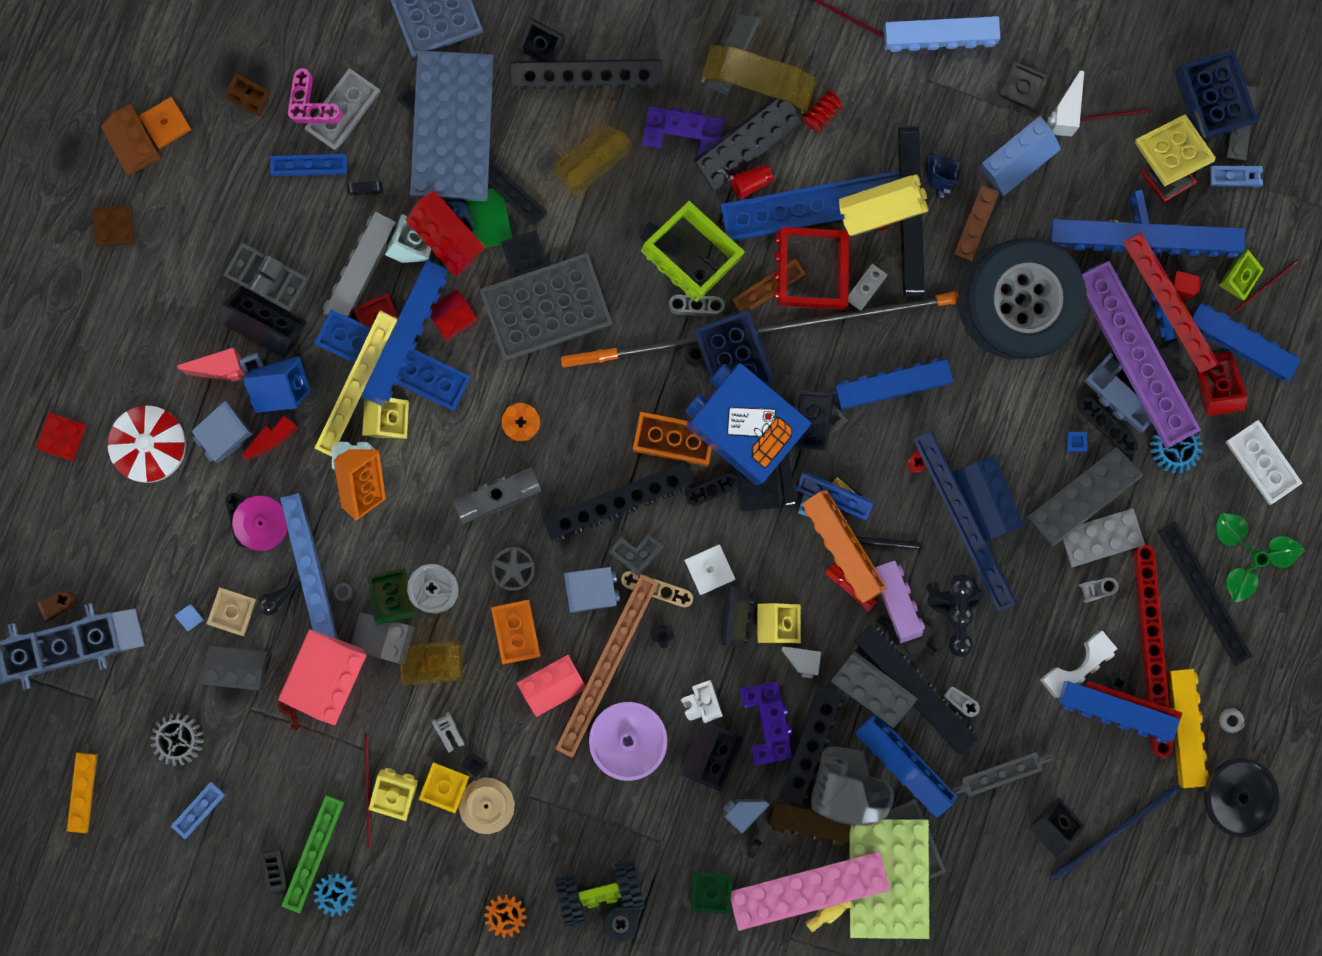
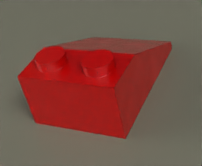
(1222, 386)

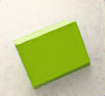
(1242, 275)

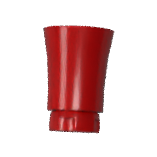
(750, 181)

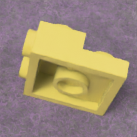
(393, 794)

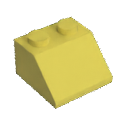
(386, 420)
(779, 623)

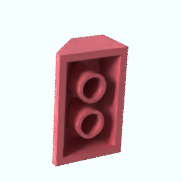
(551, 685)

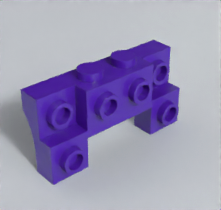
(681, 124)
(773, 722)

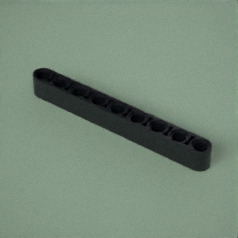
(911, 227)

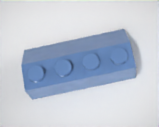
(1020, 156)

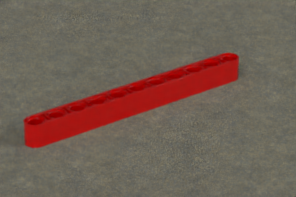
(1156, 640)

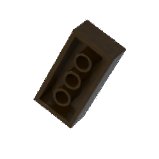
(807, 821)

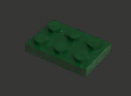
(390, 596)

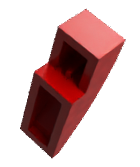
(270, 439)

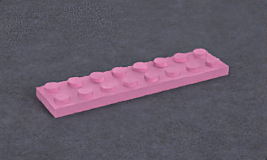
(809, 891)

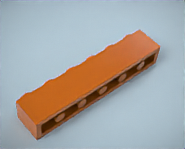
(844, 546)

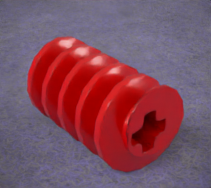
(822, 111)

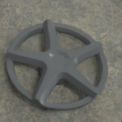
(512, 568)

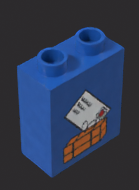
(746, 422)

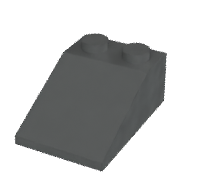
(384, 641)

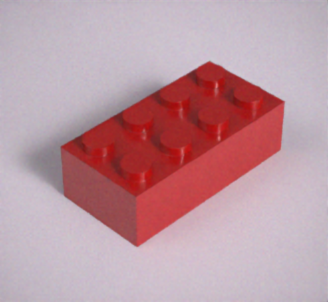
(444, 233)

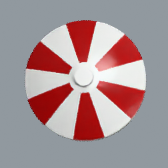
(146, 444)

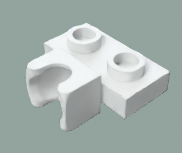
(703, 703)

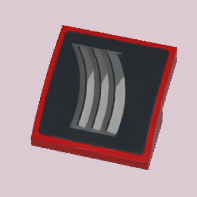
(1169, 191)

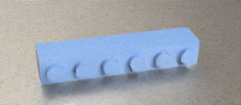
(941, 33)

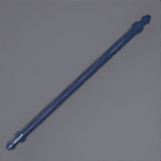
(1167, 794)

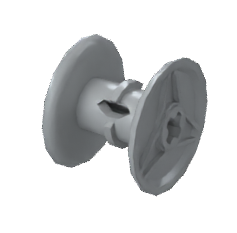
(424, 579)

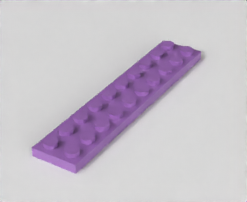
(1138, 356)

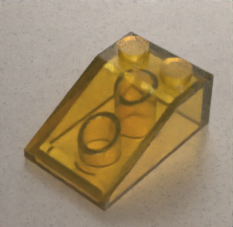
(432, 664)

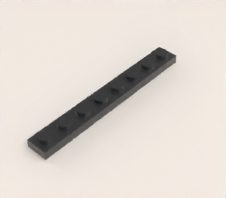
(1204, 593)

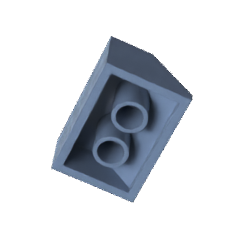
(744, 812)

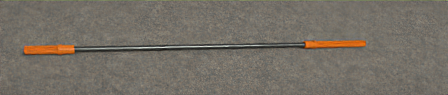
(613, 353)

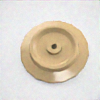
(499, 802)

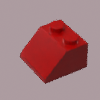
(452, 315)

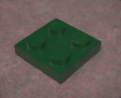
(711, 892)

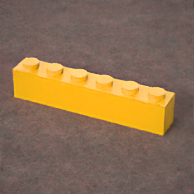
(1188, 737)

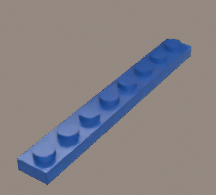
(1138, 204)

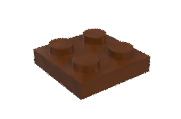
(113, 225)

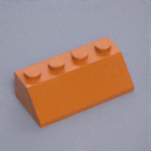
(359, 481)

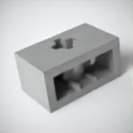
(866, 287)

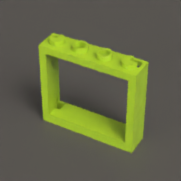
(711, 232)

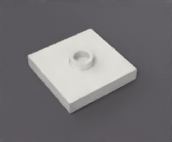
(709, 569)

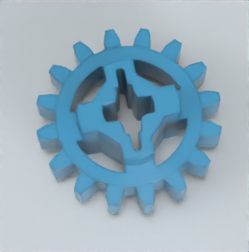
(333, 885)

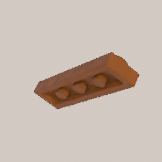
(976, 223)
(765, 288)

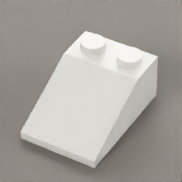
(1066, 116)

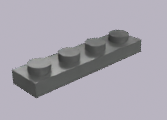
(1239, 139)

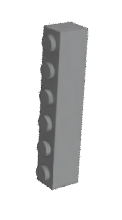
(361, 265)

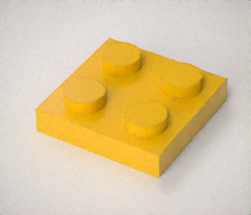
(444, 787)

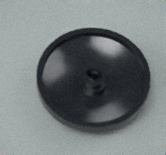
(1241, 797)

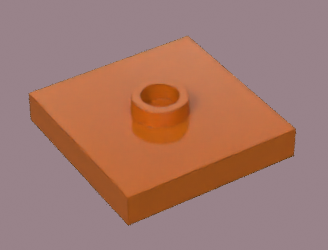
(165, 122)

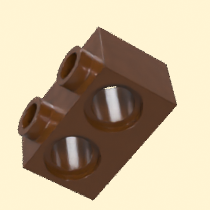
(247, 95)

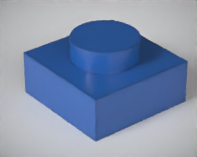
(1076, 441)

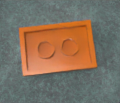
(515, 632)

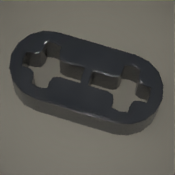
(364, 188)

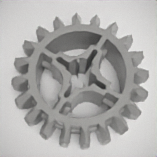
(161, 733)

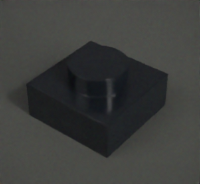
(474, 766)

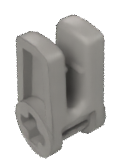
(959, 701)
(451, 726)

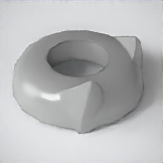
(1223, 720)

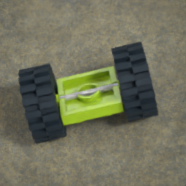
(572, 900)

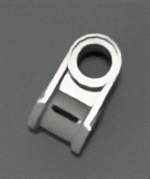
(1095, 590)

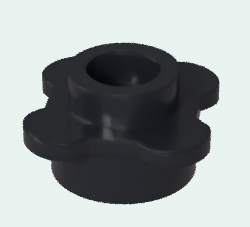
(662, 631)

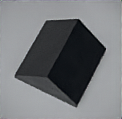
(541, 41)

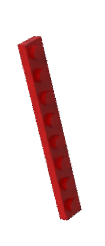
(1170, 302)

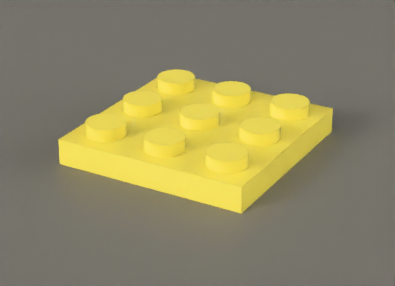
(1175, 150)

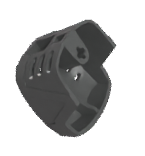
(847, 791)

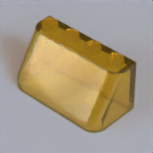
(591, 159)

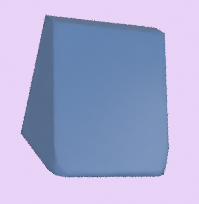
(189, 617)

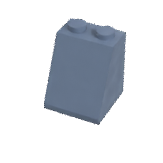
(222, 433)
(591, 589)

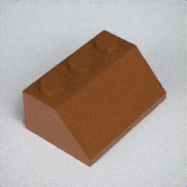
(130, 140)

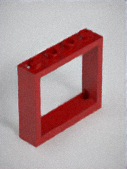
(780, 274)

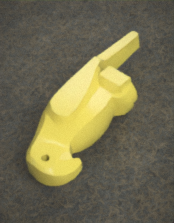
(827, 915)

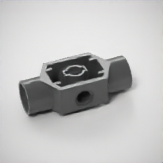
(513, 489)

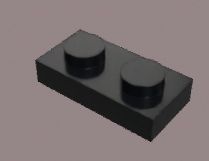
(667, 243)

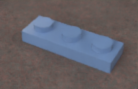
(198, 810)

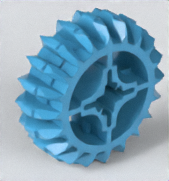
(1176, 454)

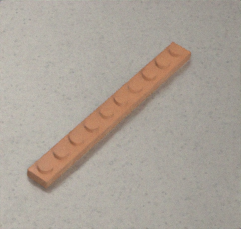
(606, 666)

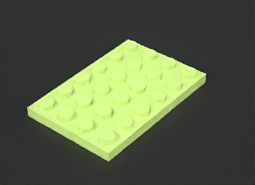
(905, 856)

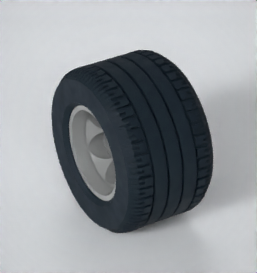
(1060, 299)

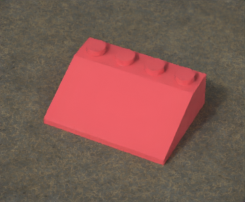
(322, 676)

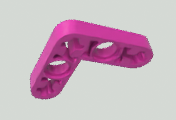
(306, 107)

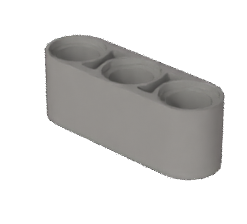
(687, 309)

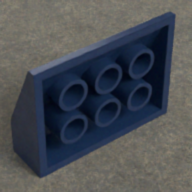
(1216, 95)
(734, 341)
(989, 497)

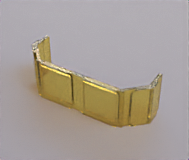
(759, 75)

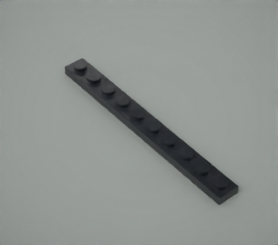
(497, 179)

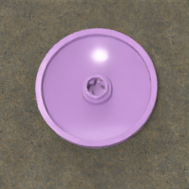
(628, 741)

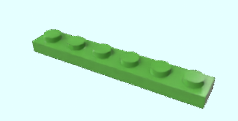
(313, 854)

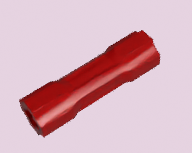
(837, 575)

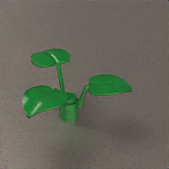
(1282, 554)

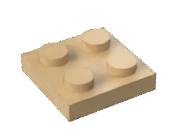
(231, 611)

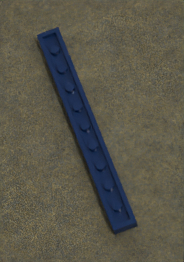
(964, 521)

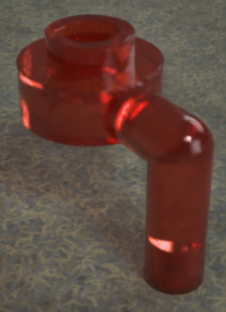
(290, 711)

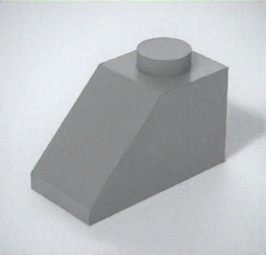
(803, 660)

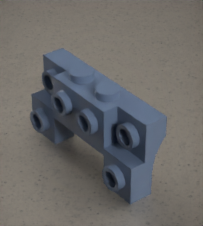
(1117, 395)

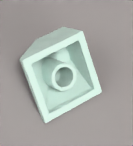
(406, 244)

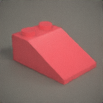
(219, 366)

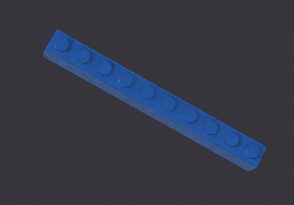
(1159, 237)

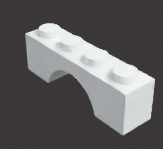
(1097, 649)

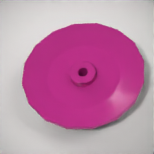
(272, 520)

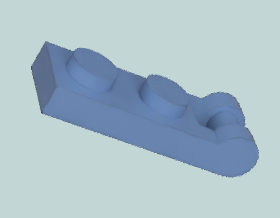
(1235, 176)

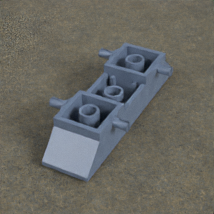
(68, 644)

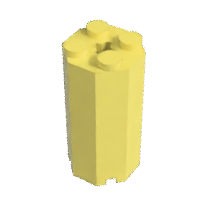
(883, 205)

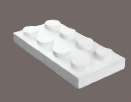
(1263, 462)

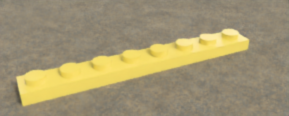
(356, 382)

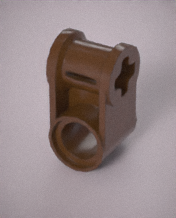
(53, 606)

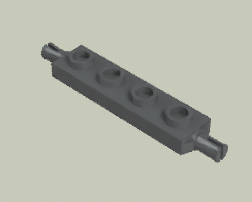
(1002, 774)

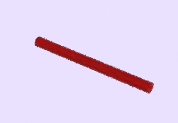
(1171, 712)

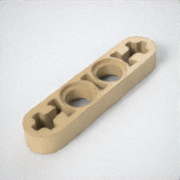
(657, 593)

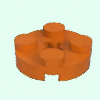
(529, 415)

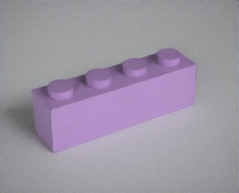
(898, 603)

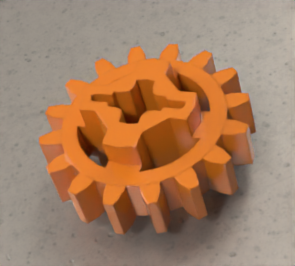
(514, 920)

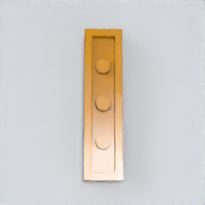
(82, 792)

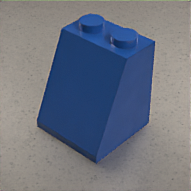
(277, 386)

